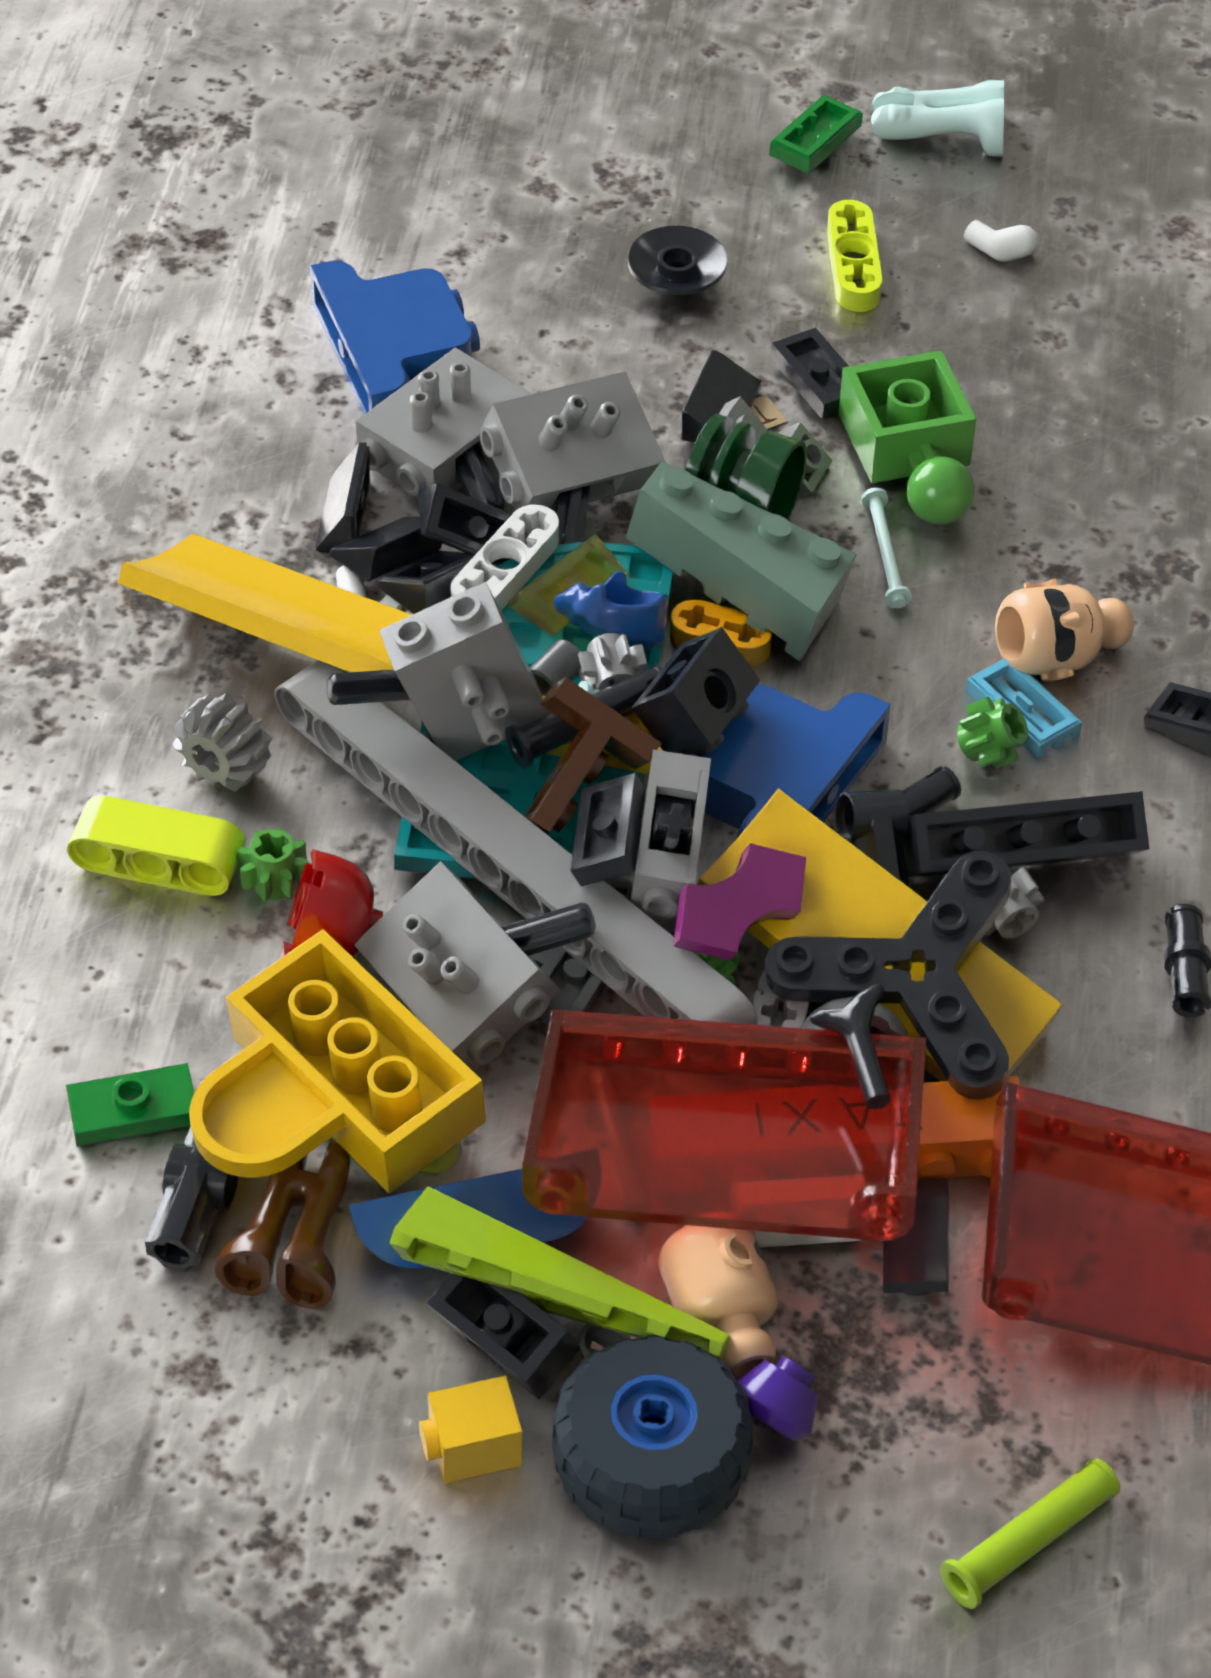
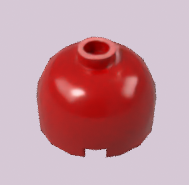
(332, 898)

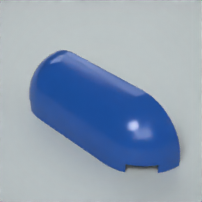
(493, 1195)

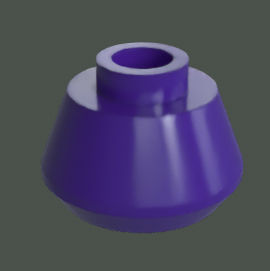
(782, 1397)

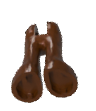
(303, 1268)

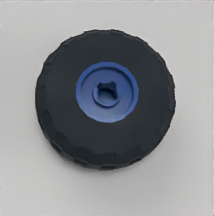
(652, 1437)

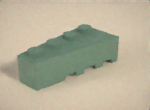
(742, 554)

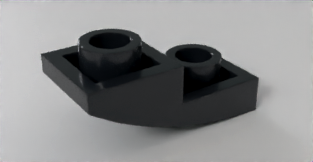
(921, 1258)

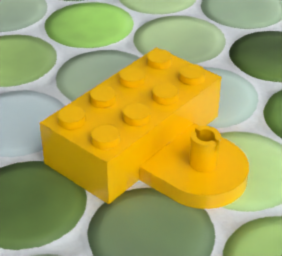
(336, 1061)

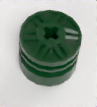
(759, 473)

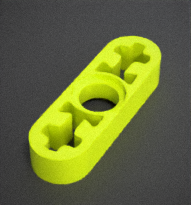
(846, 268)

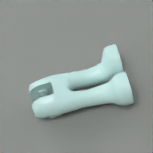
(925, 113)

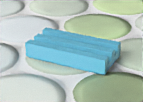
(1029, 693)

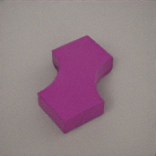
(762, 888)

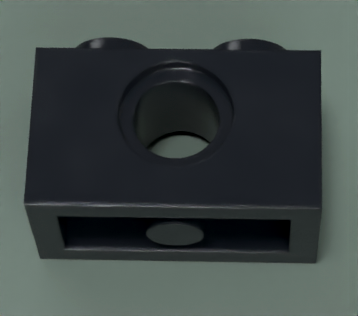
(697, 695)
(506, 1330)

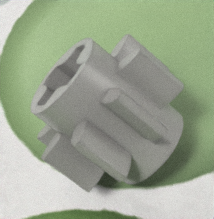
(610, 660)
(1020, 910)

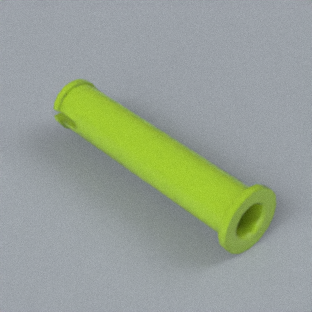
(1029, 1532)

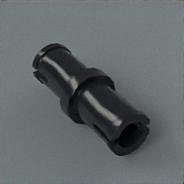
(1187, 961)

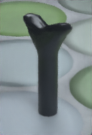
(854, 1024)

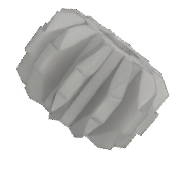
(222, 742)

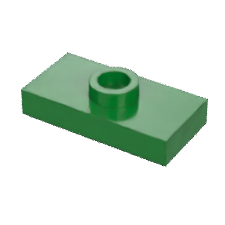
(815, 133)
(130, 1104)

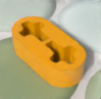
(713, 616)

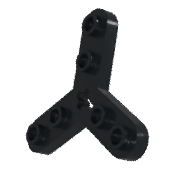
(941, 1003)

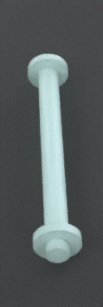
(897, 595)

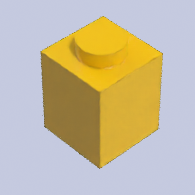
(472, 1429)

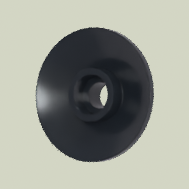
(677, 260)

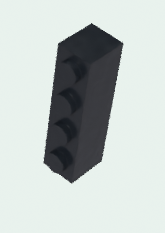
(1028, 833)

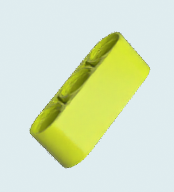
(156, 845)

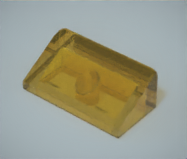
(587, 564)

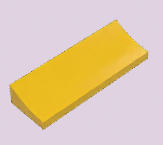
(268, 602)
(860, 899)

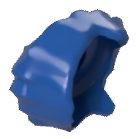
(616, 610)

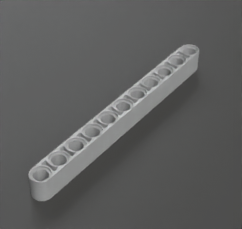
(507, 852)

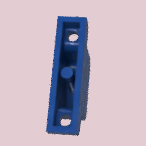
(388, 325)
(794, 749)

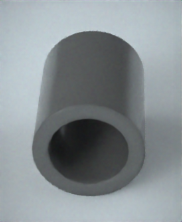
(555, 664)

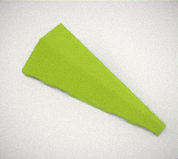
(476, 1246)

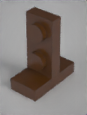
(583, 759)

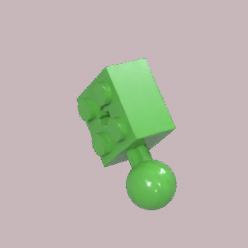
(914, 423)

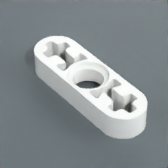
(509, 542)

